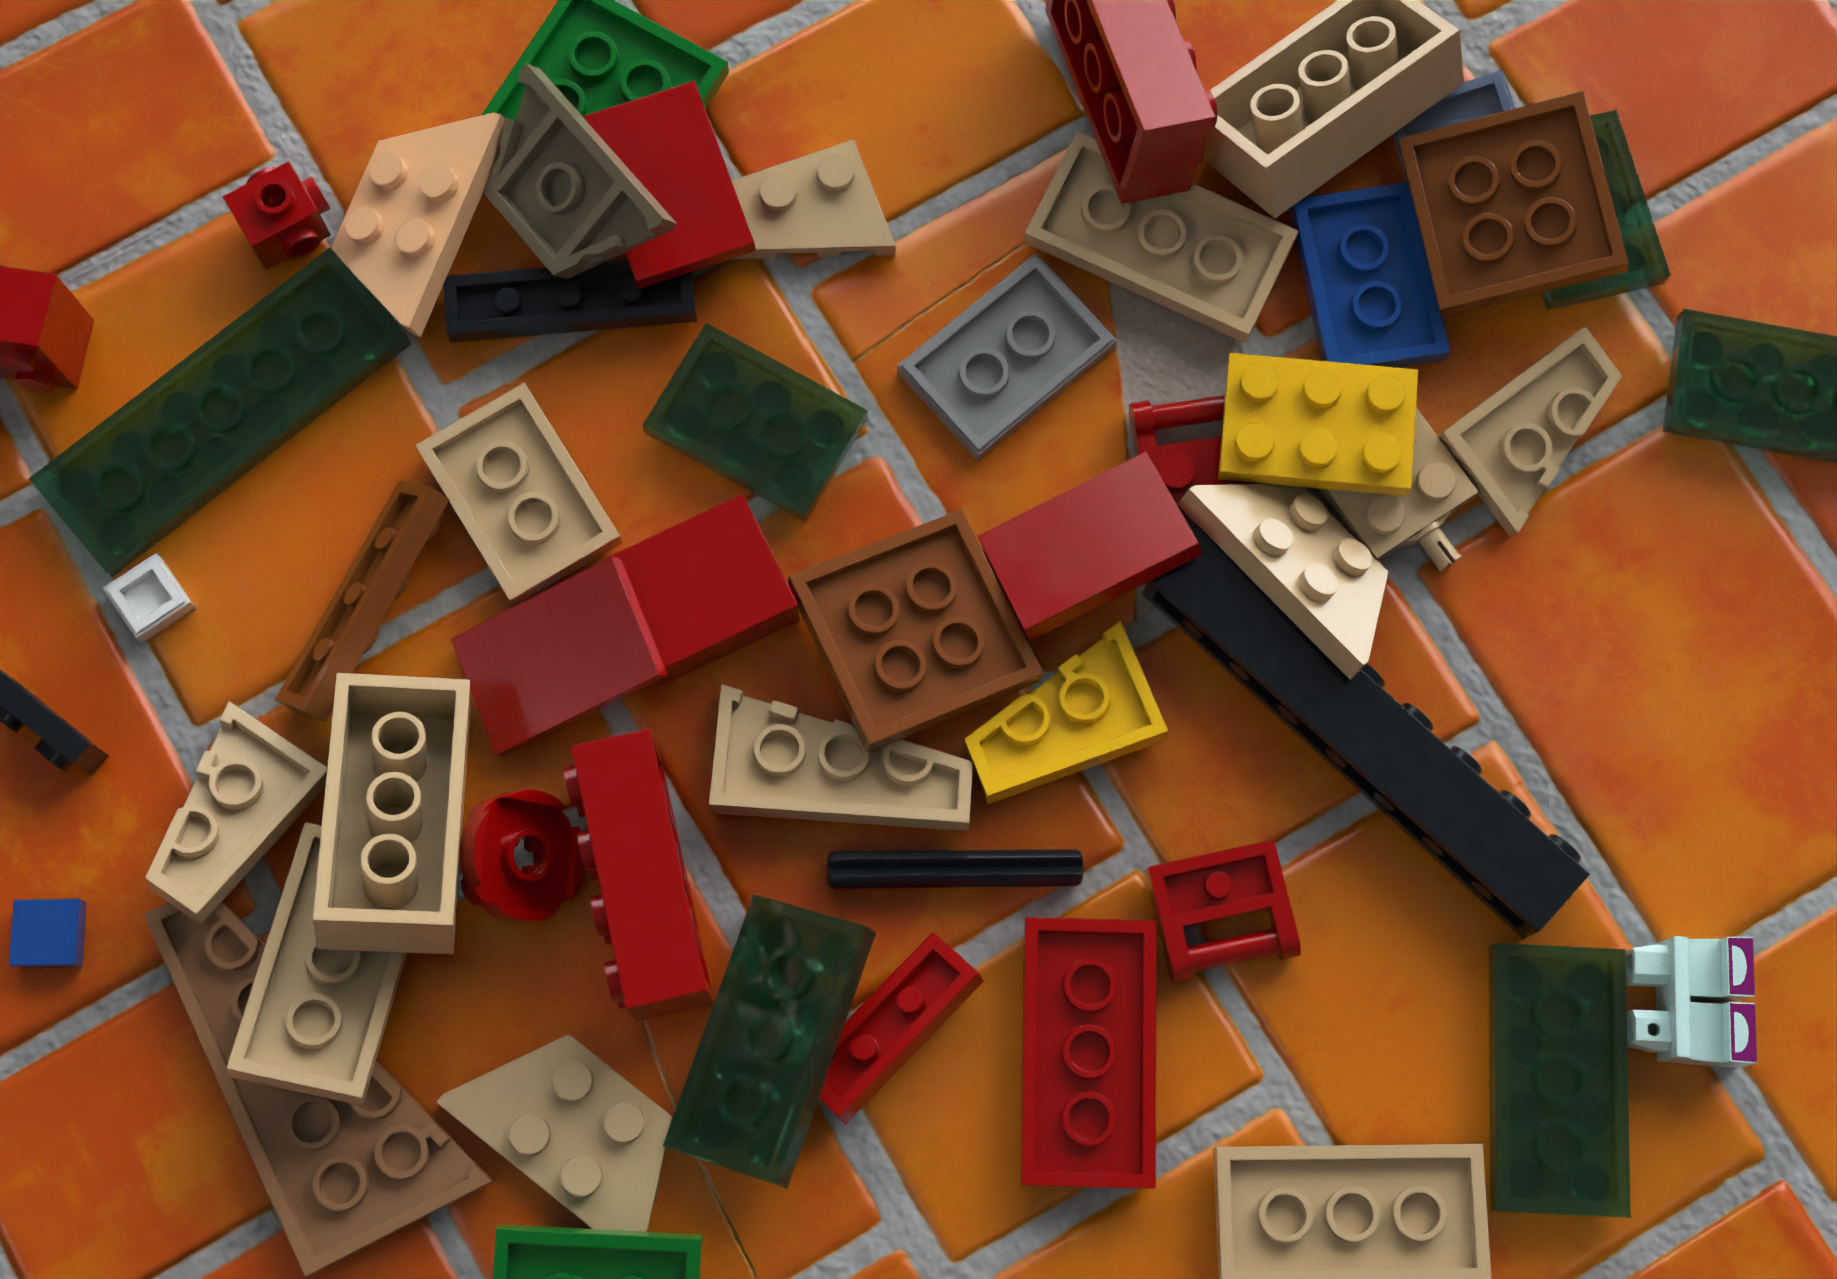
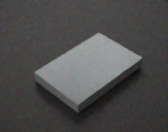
(1006, 356)

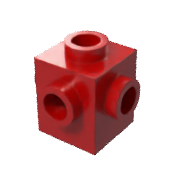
(279, 214)

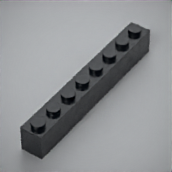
(1374, 742)

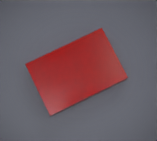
(679, 161)
(1089, 545)
(559, 656)

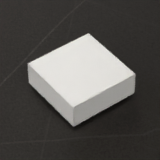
(149, 598)

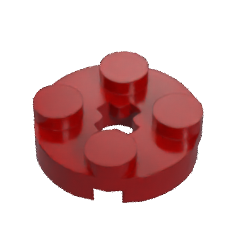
(489, 862)

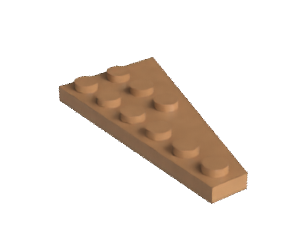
(329, 1166)

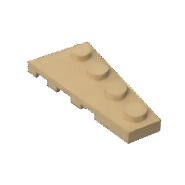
(812, 769)

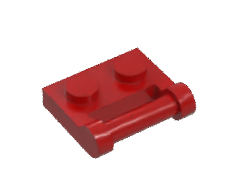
(1186, 462)
(1218, 889)

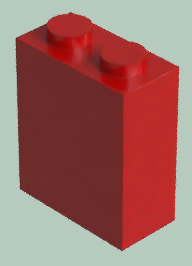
(708, 587)

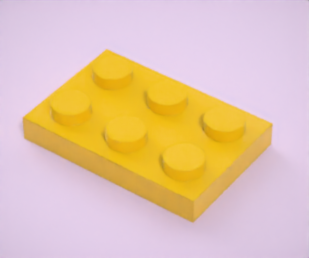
(1318, 424)

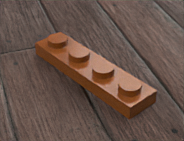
(363, 598)

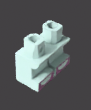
(1689, 972)

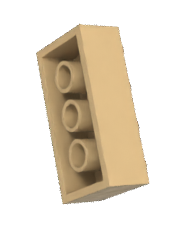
(1330, 96)
(393, 814)

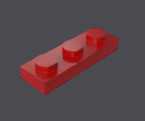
(896, 1024)

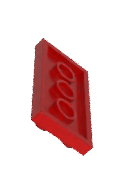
(1089, 1053)

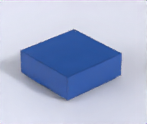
(47, 933)

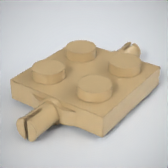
(1402, 521)

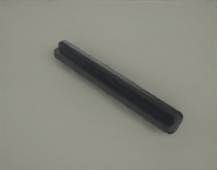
(955, 868)

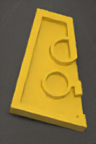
(1073, 721)

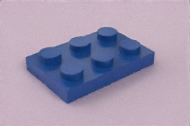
(1368, 278)

